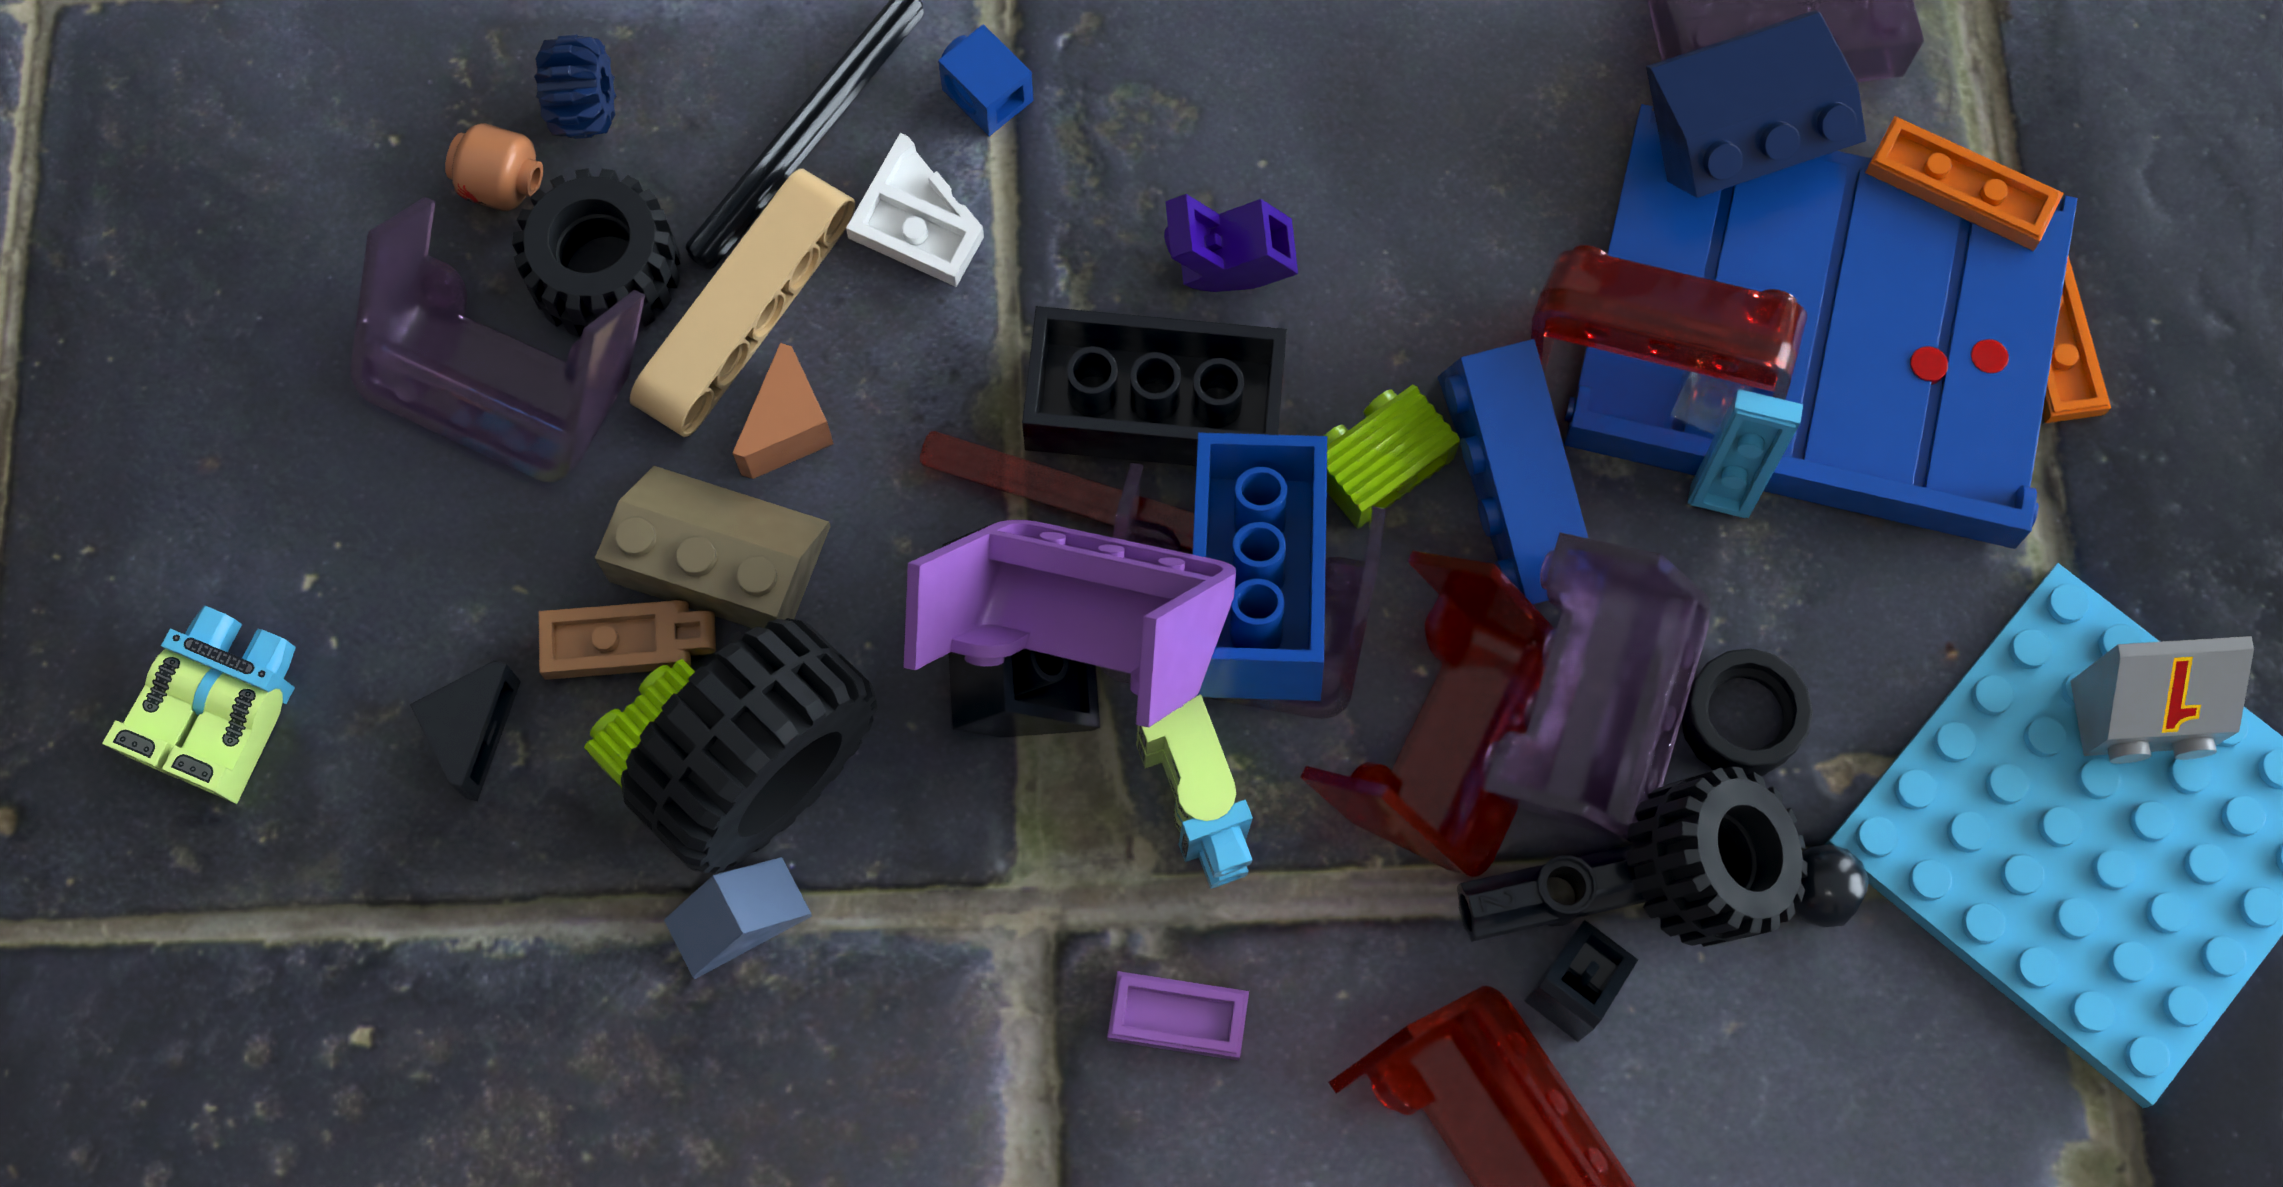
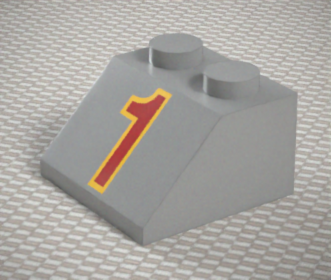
(2163, 698)

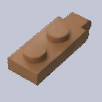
(622, 638)

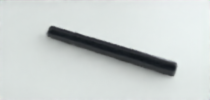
(803, 132)

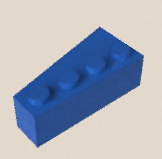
(1513, 458)

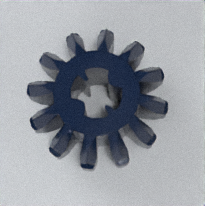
(575, 86)

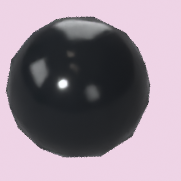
(1832, 887)

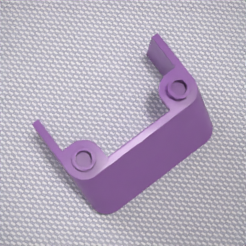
(1072, 599)

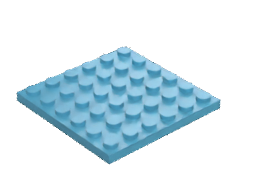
(2076, 884)

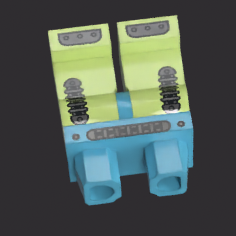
(207, 709)
(1203, 789)

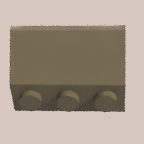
(711, 548)

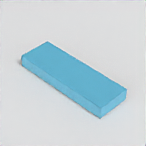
(1744, 453)

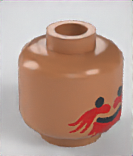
(493, 167)

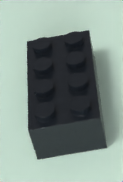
(1147, 384)

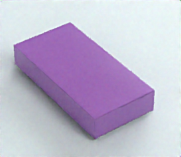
(1178, 1015)

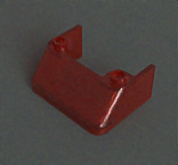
(1670, 319)
(1490, 669)
(1490, 1097)

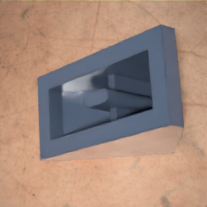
(736, 914)

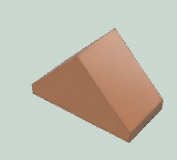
(783, 420)

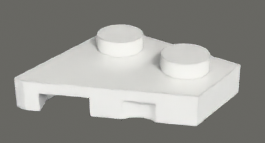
(915, 217)

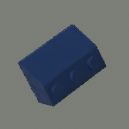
(1754, 105)

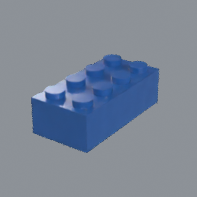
(1266, 516)

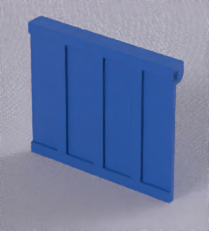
(1876, 286)

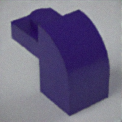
(1231, 248)

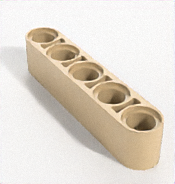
(742, 302)

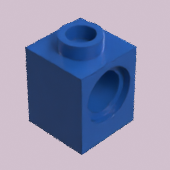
(985, 79)

